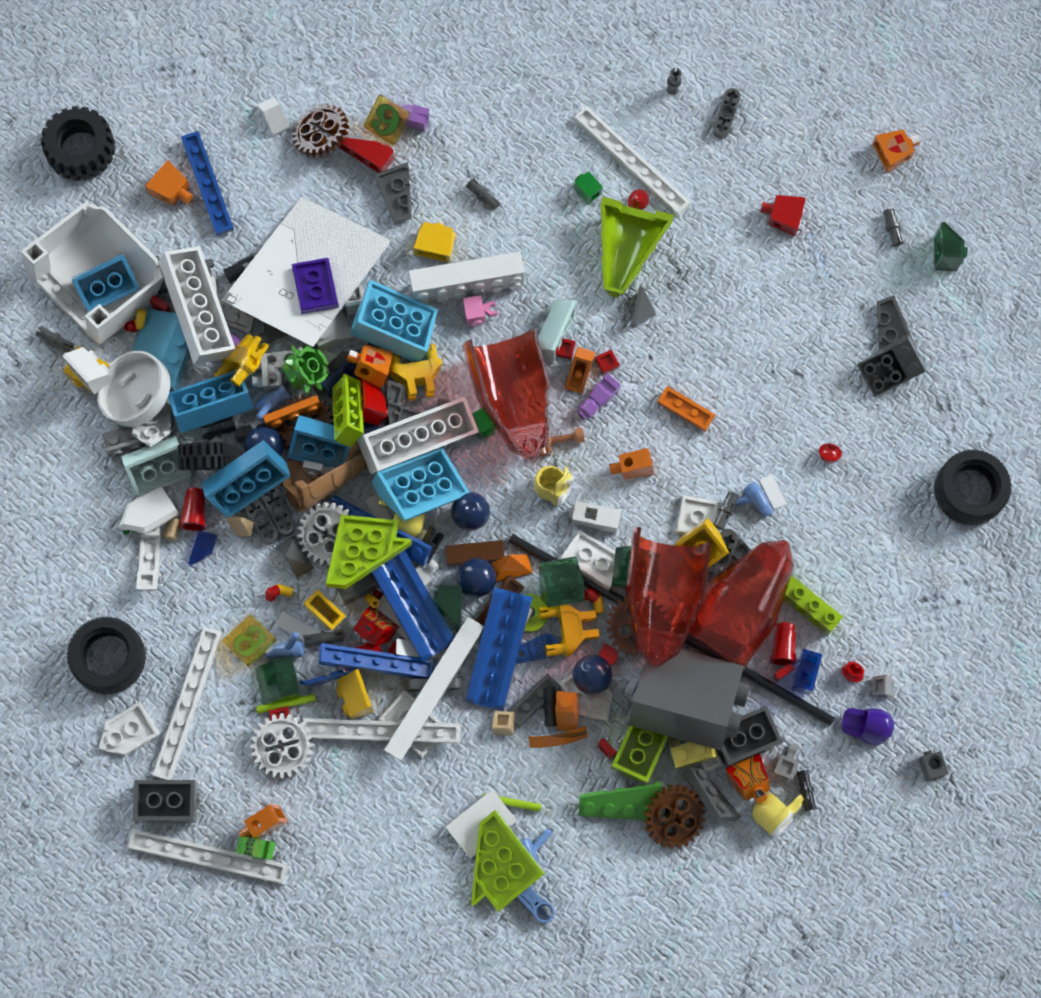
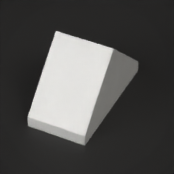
(273, 116)
(354, 301)

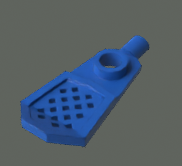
(530, 651)
(325, 679)

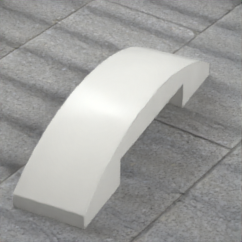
(149, 560)

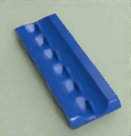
(413, 606)
(498, 649)

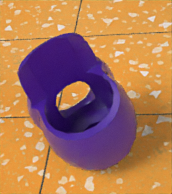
(869, 725)

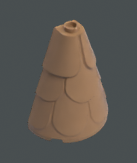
(307, 492)

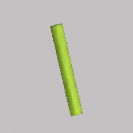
(290, 703)
(520, 804)

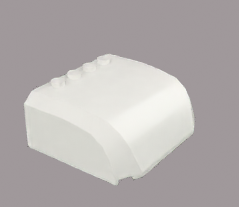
(80, 243)

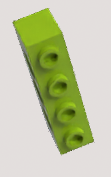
(347, 410)
(811, 606)

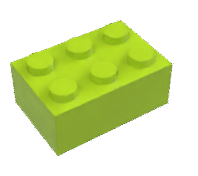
(639, 754)

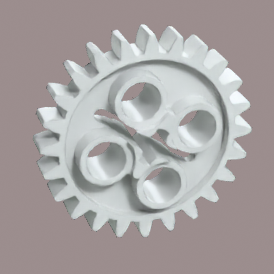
(321, 549)
(277, 728)

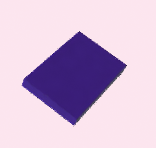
(315, 285)

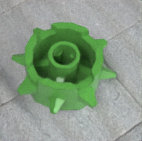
(306, 368)

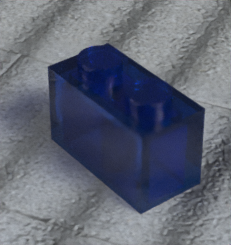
(806, 672)

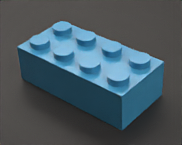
(209, 402)
(245, 479)

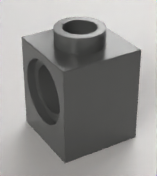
(930, 773)

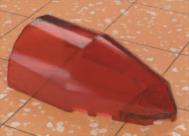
(513, 390)
(664, 594)
(745, 602)

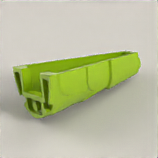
(628, 242)

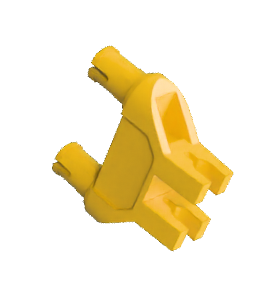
(244, 359)
(417, 373)
(571, 628)

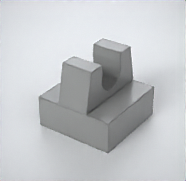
(882, 686)

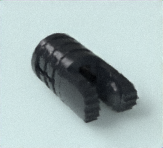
(233, 272)
(222, 427)
(435, 542)

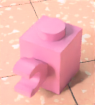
(476, 310)

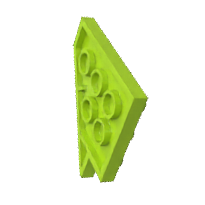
(362, 547)
(501, 864)

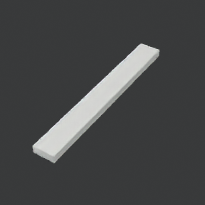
(631, 161)
(434, 689)
(187, 704)
(379, 730)
(208, 856)

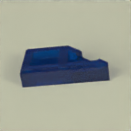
(203, 547)

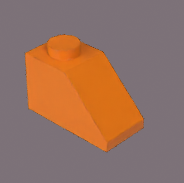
(580, 370)
(567, 710)

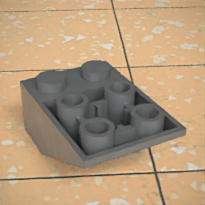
(892, 365)

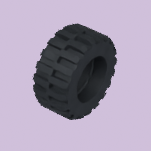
(72, 122)

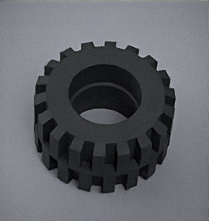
(202, 456)

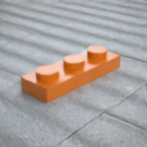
(686, 408)
(292, 412)

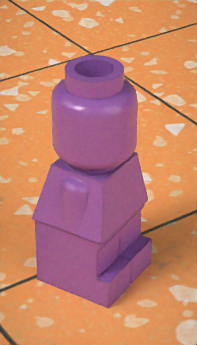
(418, 118)
(599, 396)

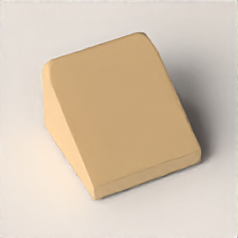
(241, 526)
(171, 530)
(503, 723)

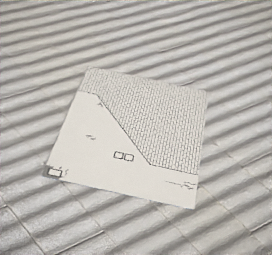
(305, 234)

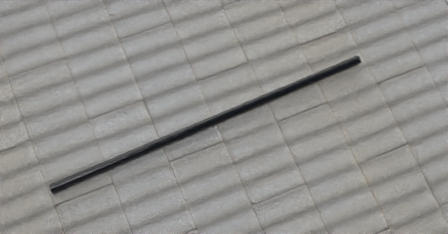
(690, 640)

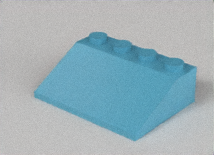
(394, 322)
(166, 342)
(419, 484)

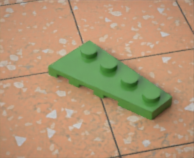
(619, 803)

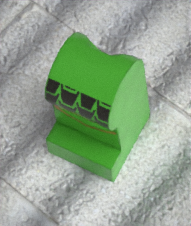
(255, 847)

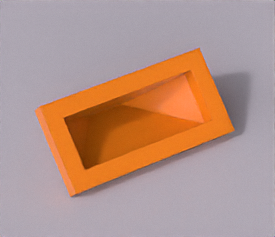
(512, 565)

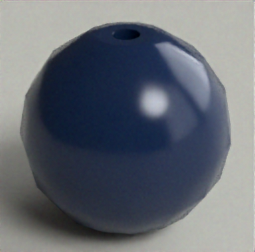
(267, 434)
(470, 511)
(476, 577)
(592, 674)

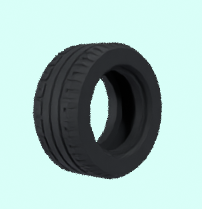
(984, 464)
(91, 632)

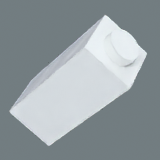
(595, 516)

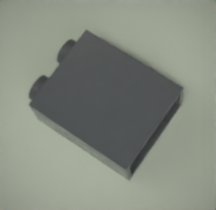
(690, 699)

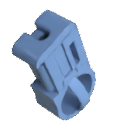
(534, 902)

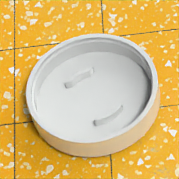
(136, 389)

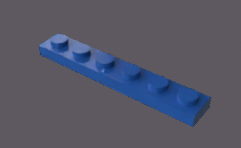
(207, 183)
(417, 551)
(375, 661)

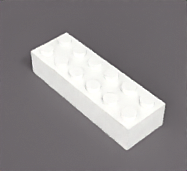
(467, 278)
(196, 305)
(417, 435)

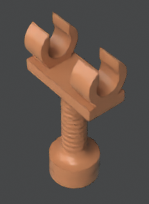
(577, 436)

